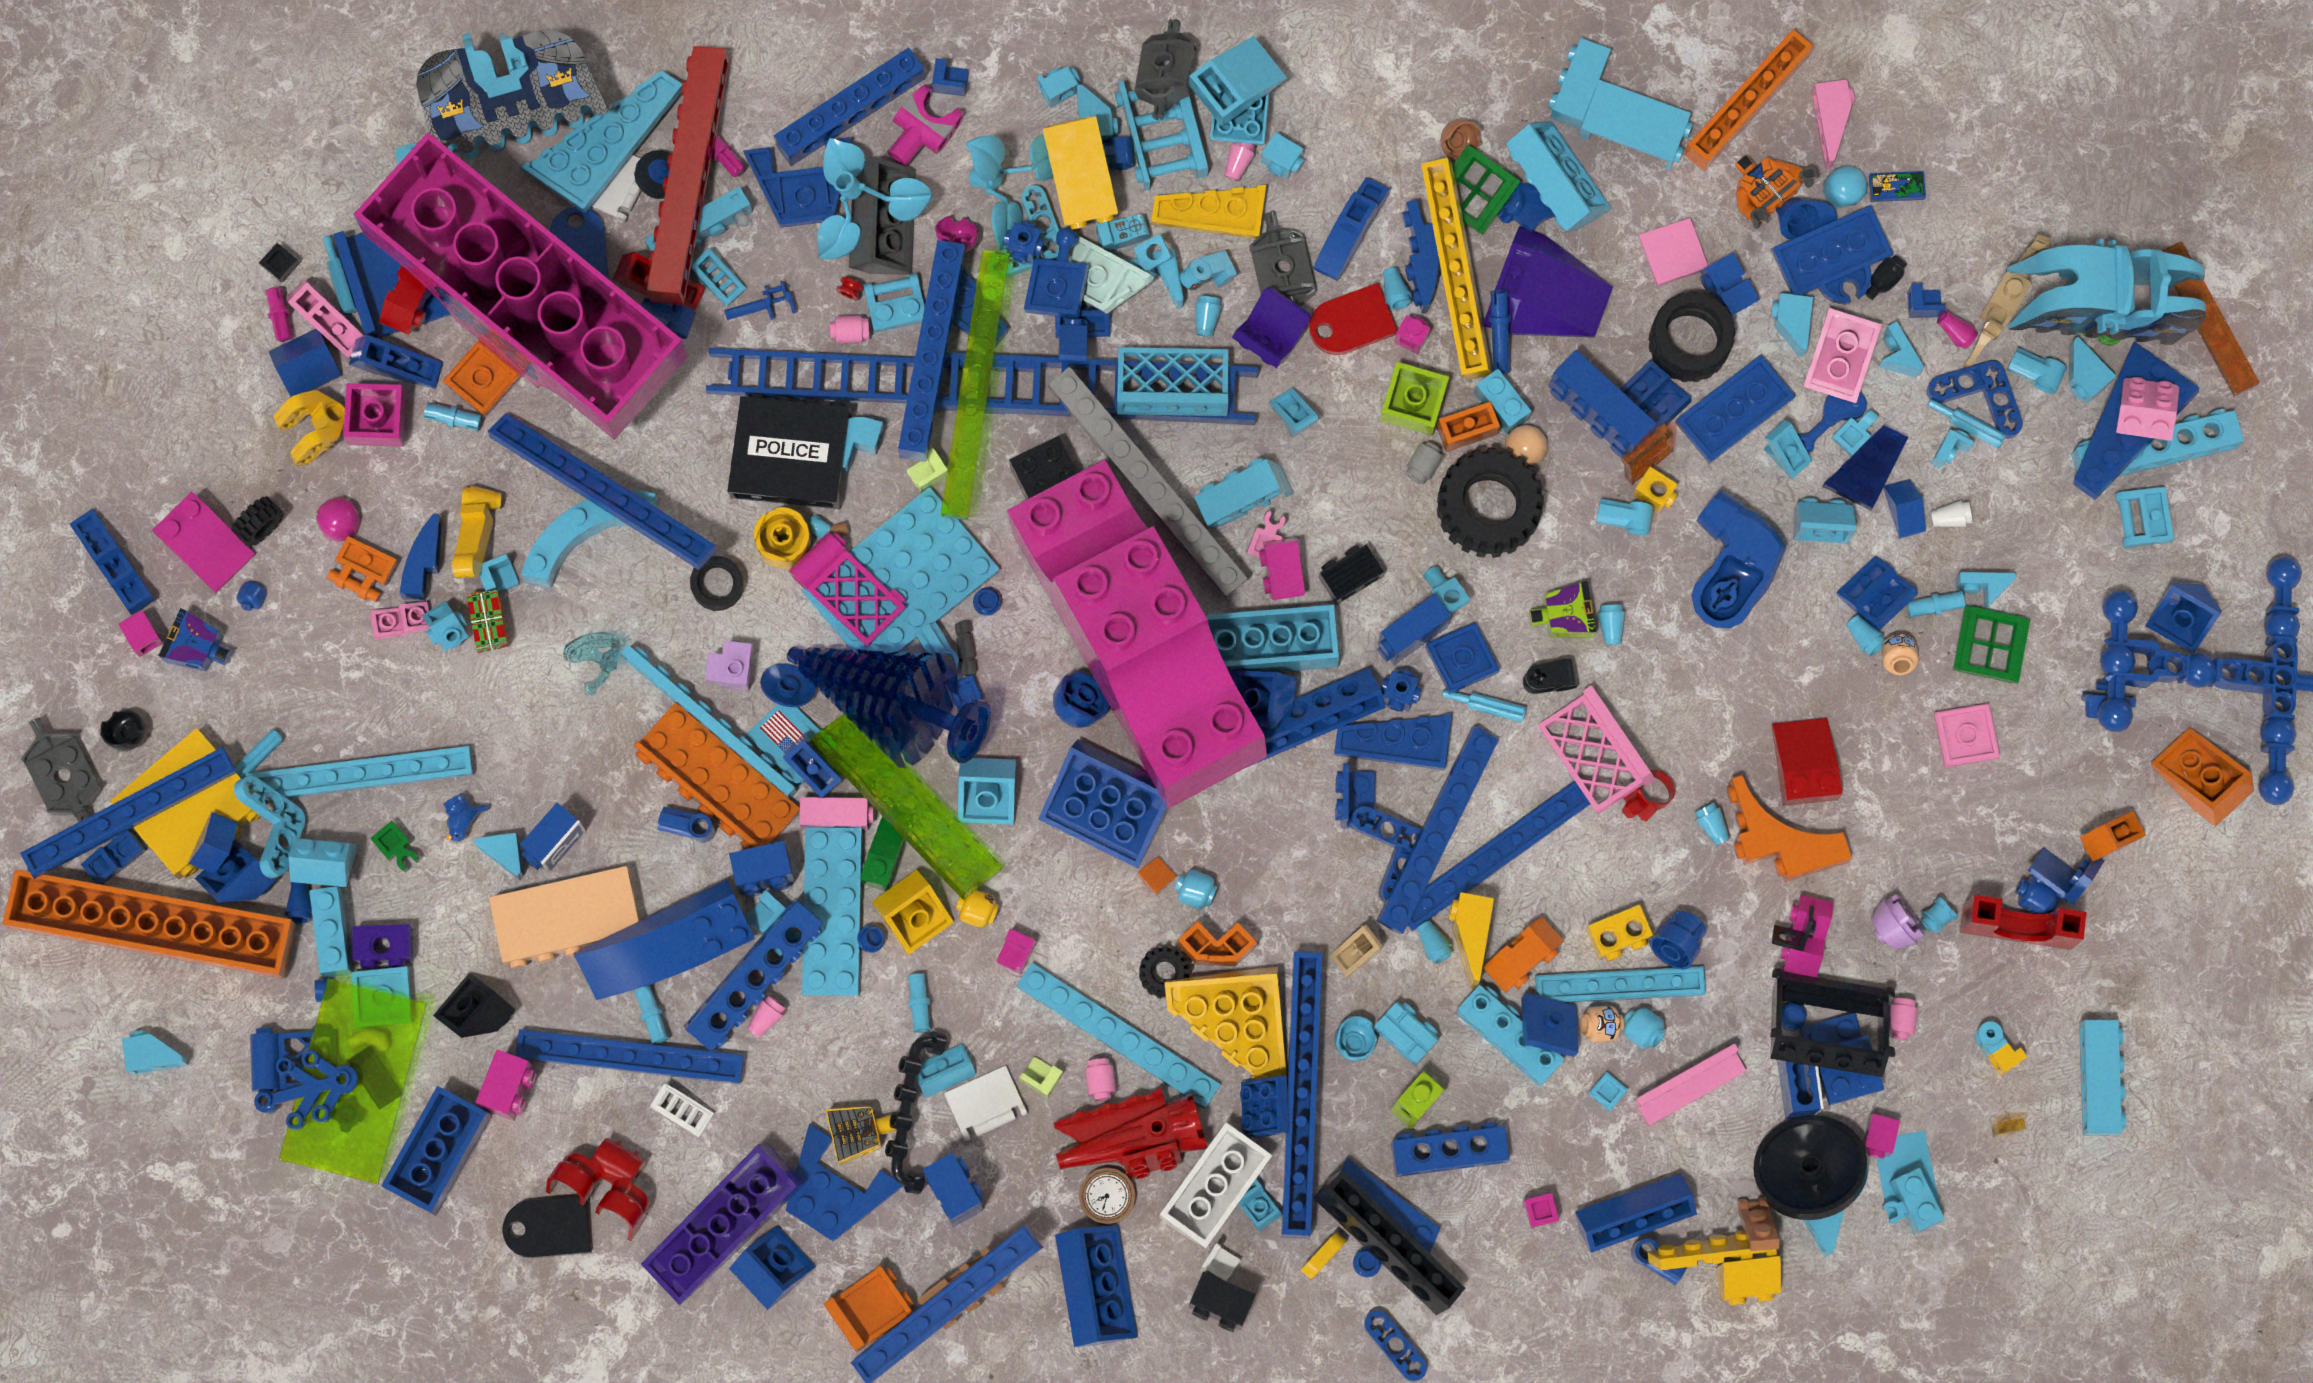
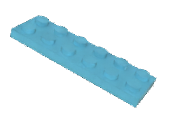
(834, 896)

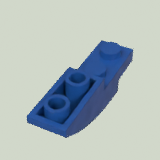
(1350, 228)
(1424, 264)

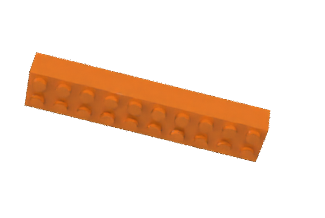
(149, 924)

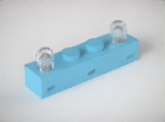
(718, 214)

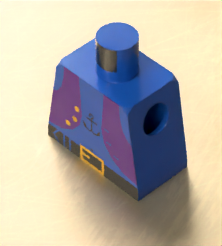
(193, 643)

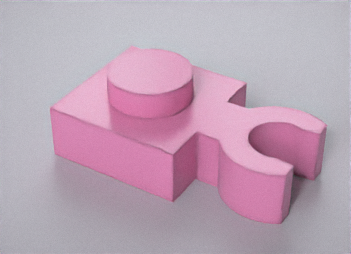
(1265, 535)

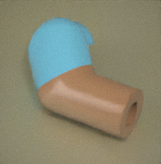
(819, 527)

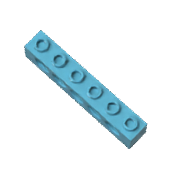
(2227, 437)

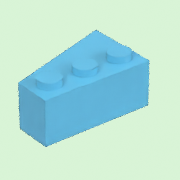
(1242, 492)

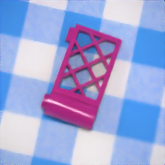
(826, 559)

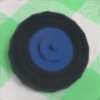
(651, 172)

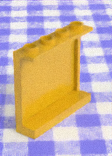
(177, 829)

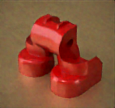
(615, 1166)

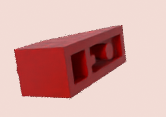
(632, 273)

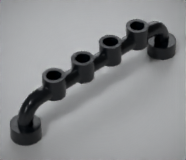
(902, 1120)

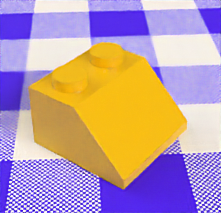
(912, 912)
(1749, 1279)

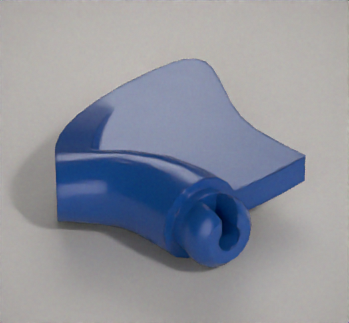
(1525, 208)

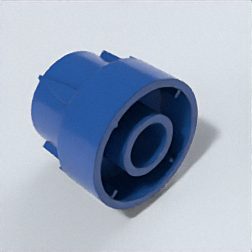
(1679, 940)

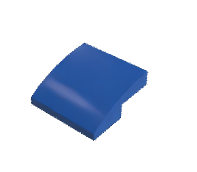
(1656, 394)
(1877, 593)

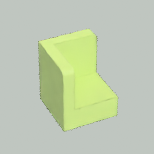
(928, 473)
(1041, 1077)

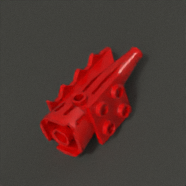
(1136, 1133)

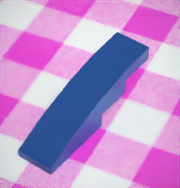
(111, 561)

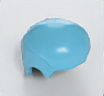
(1845, 186)
(1355, 1038)

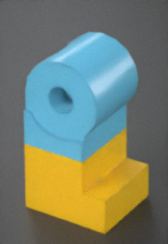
(1996, 1048)

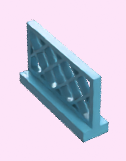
(1167, 401)

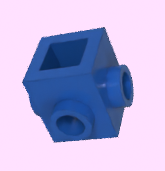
(1023, 251)
(1398, 700)

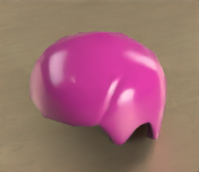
(957, 232)
(338, 519)

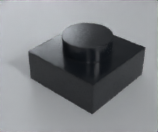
(278, 262)

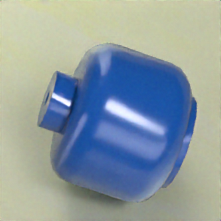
(251, 595)

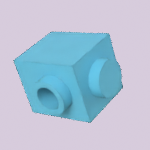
(1282, 156)

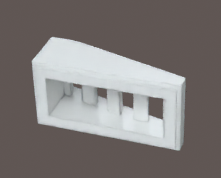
(662, 1095)

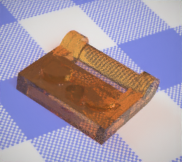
(1648, 454)

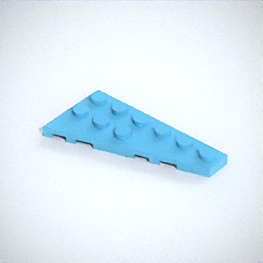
(599, 148)

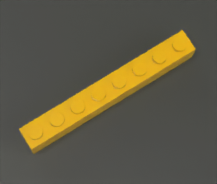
(1456, 269)

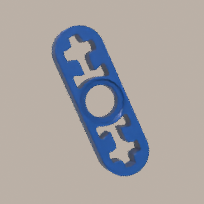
(1374, 1334)

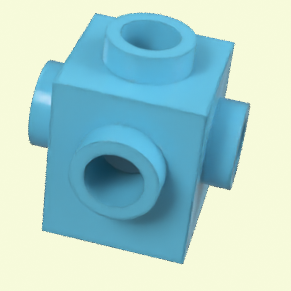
(445, 626)

